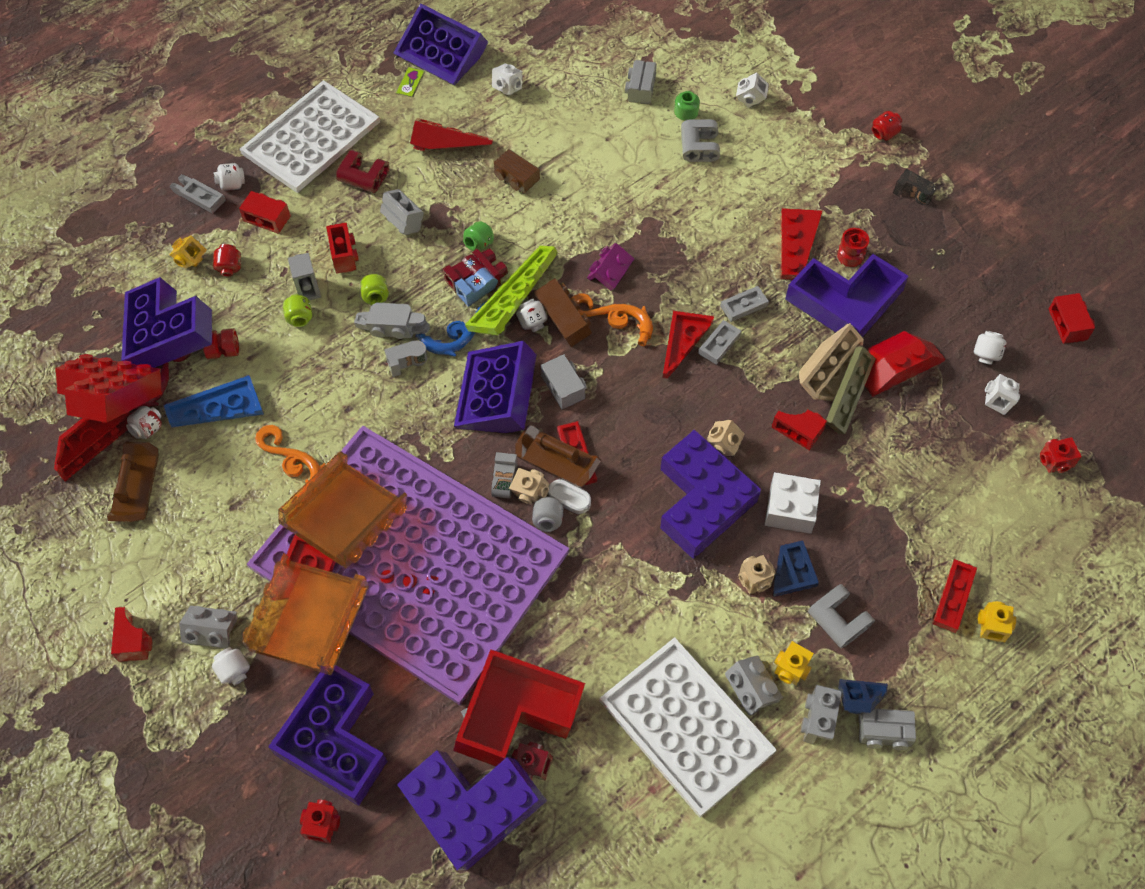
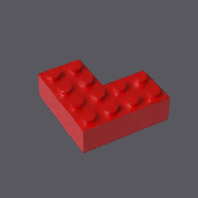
(105, 388)
(510, 694)

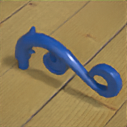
(453, 328)

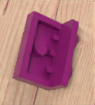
(611, 266)

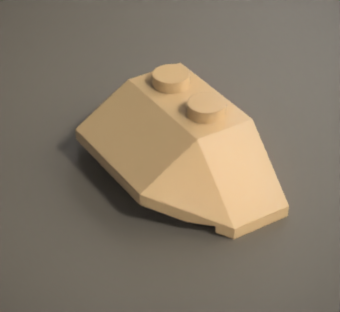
(828, 364)

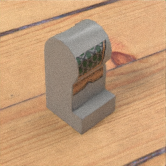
(405, 356)
(503, 474)

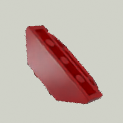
(900, 360)
(84, 442)

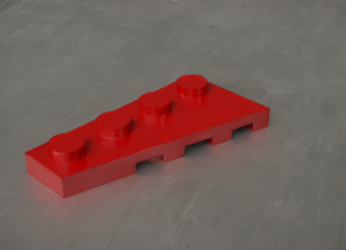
(797, 238)

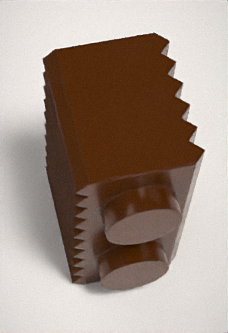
(516, 171)

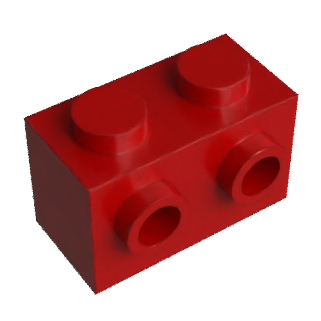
(341, 247)

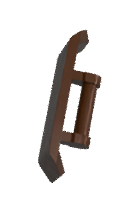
(555, 457)
(134, 482)

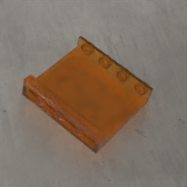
(341, 511)
(305, 615)

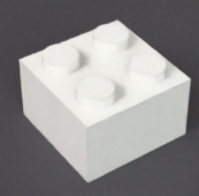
(792, 503)

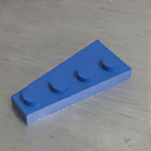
(219, 403)

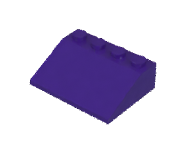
(440, 45)
(496, 388)

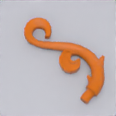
(617, 322)
(293, 455)

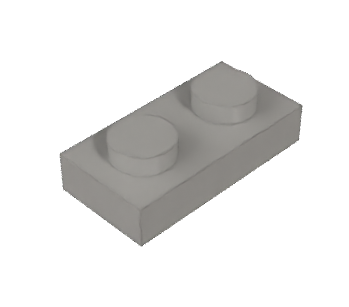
(744, 303)
(719, 342)

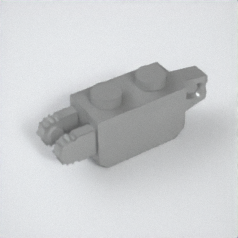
(392, 321)

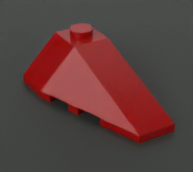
(433, 136)

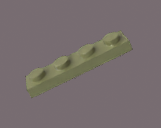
(850, 390)

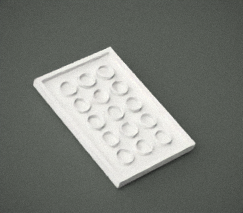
(310, 136)
(687, 726)

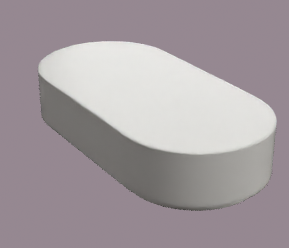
(570, 496)

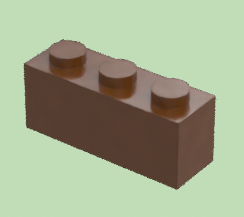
(564, 311)

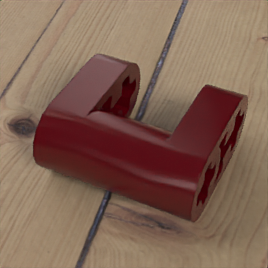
(351, 174)

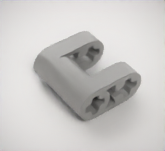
(692, 148)
(833, 624)

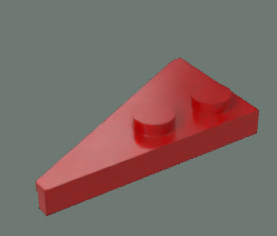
(684, 334)

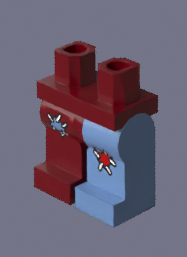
(475, 275)

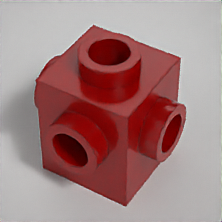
(1060, 455)
(319, 821)

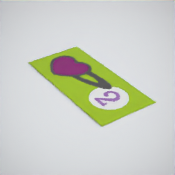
(410, 81)

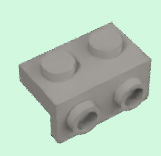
(207, 626)
(753, 684)
(822, 714)

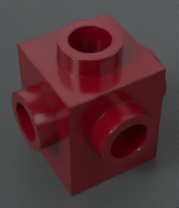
(533, 760)

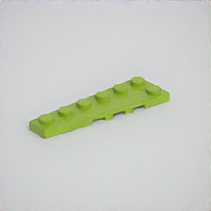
(505, 301)

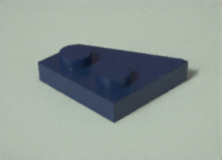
(794, 570)
(861, 695)

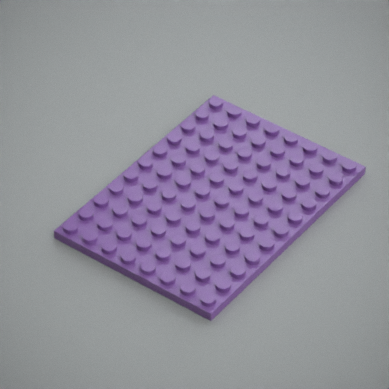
(484, 563)

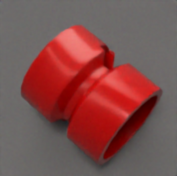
(853, 247)
(223, 343)

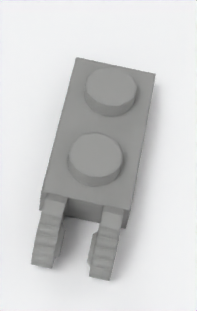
(198, 193)

